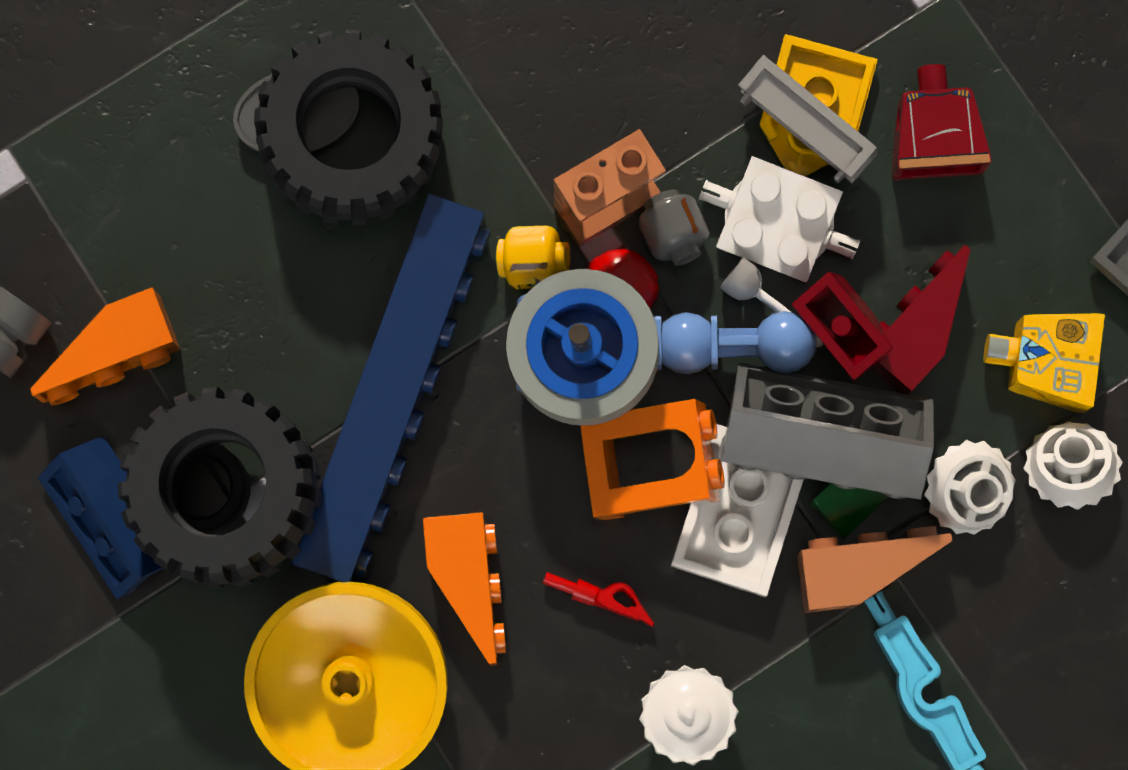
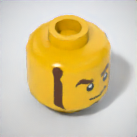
(531, 255)

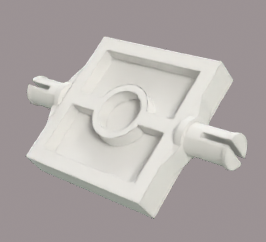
(779, 219)

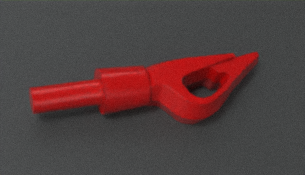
(603, 598)

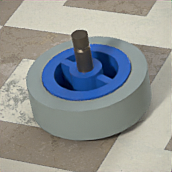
(583, 347)

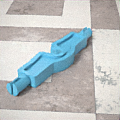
(915, 670)

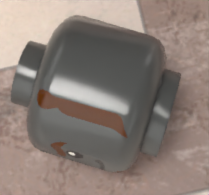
(673, 227)

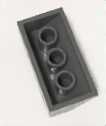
(829, 431)

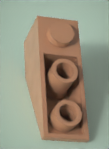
(849, 574)

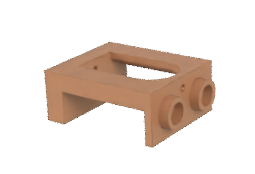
(598, 197)

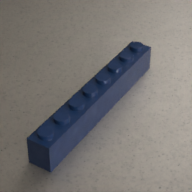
(391, 390)

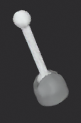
(746, 282)

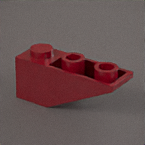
(924, 326)

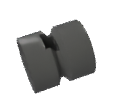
(18, 327)

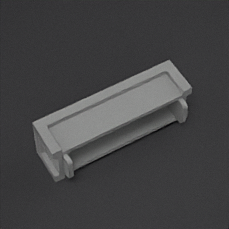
(807, 119)

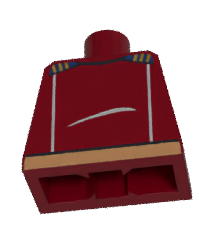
(938, 130)

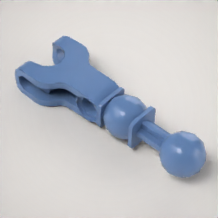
(692, 343)

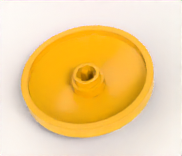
(346, 680)

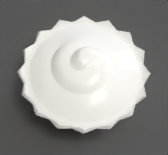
(1084, 472)
(970, 487)
(688, 715)

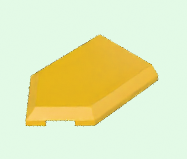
(834, 78)

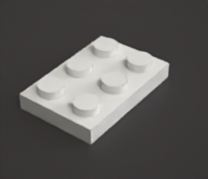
(742, 533)

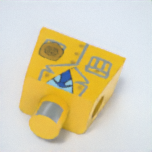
(1052, 358)

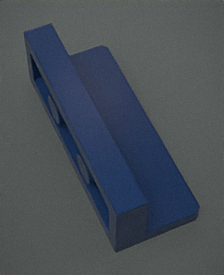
(86, 494)

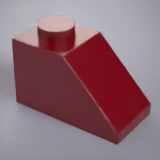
(844, 324)

